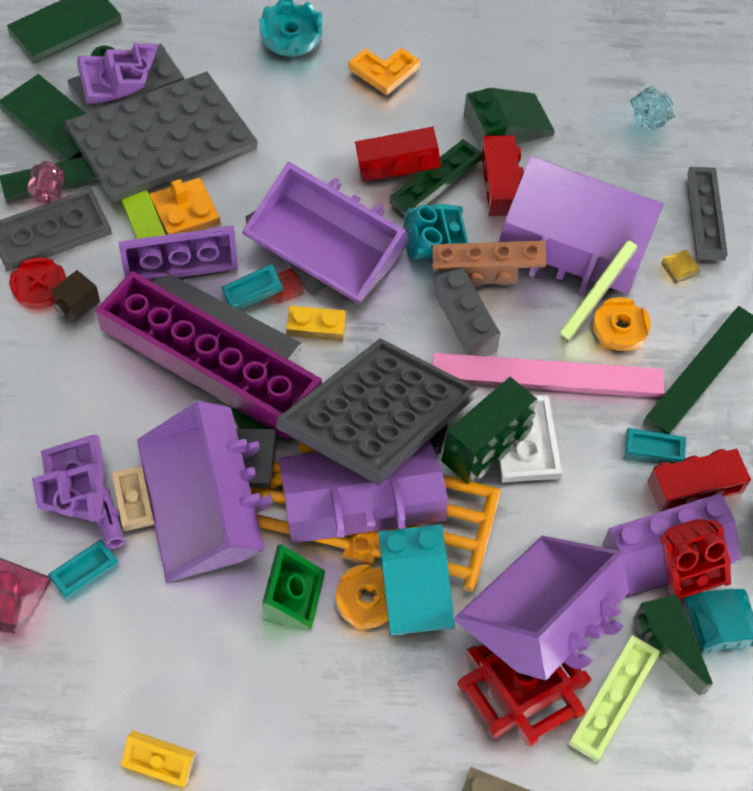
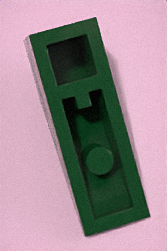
(668, 630)

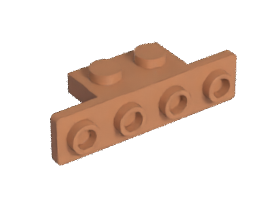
(490, 261)

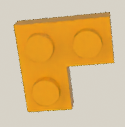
(384, 74)

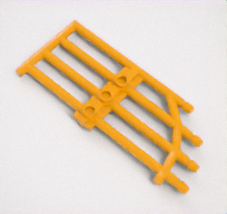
(364, 547)

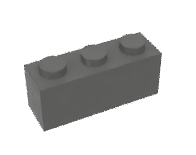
(467, 313)

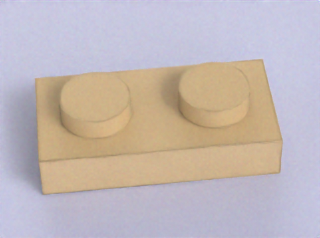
(132, 498)

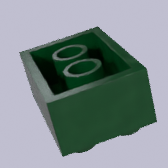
(489, 430)

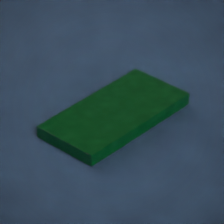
(62, 25)
(43, 113)

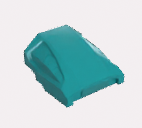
(433, 226)
(720, 619)

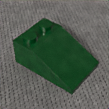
(506, 113)

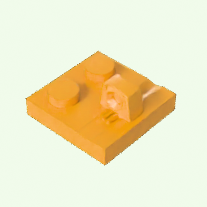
(185, 207)

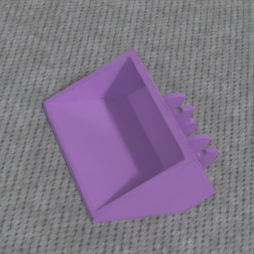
(580, 222)
(326, 232)
(201, 491)
(336, 502)
(549, 605)

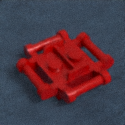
(521, 695)

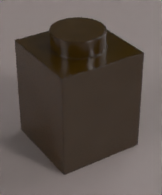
(75, 296)

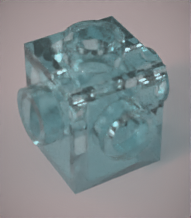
(652, 108)

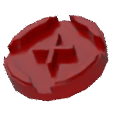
(34, 280)

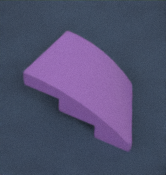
(115, 73)
(72, 479)

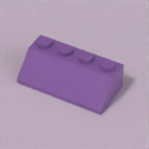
(181, 253)
(642, 544)

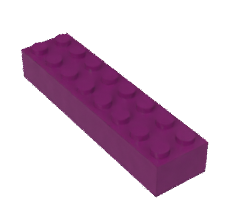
(204, 350)

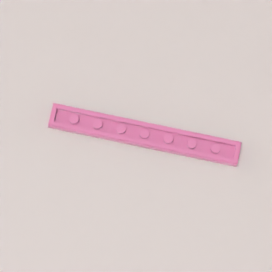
(554, 375)

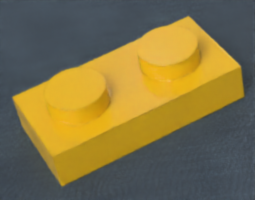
(316, 322)
(158, 758)

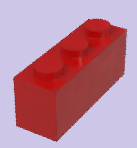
(398, 154)
(500, 172)
(698, 478)

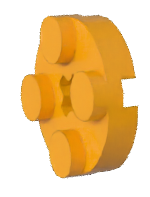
(621, 338)
(348, 595)

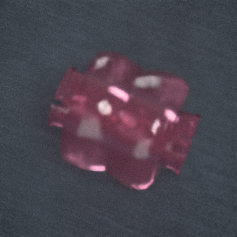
(46, 182)

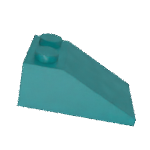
(416, 579)

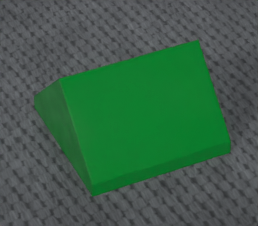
(292, 590)

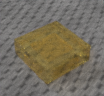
(680, 266)

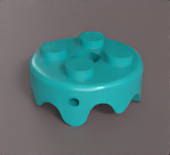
(289, 16)

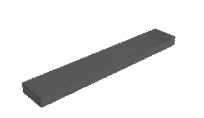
(249, 326)

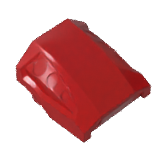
(696, 557)

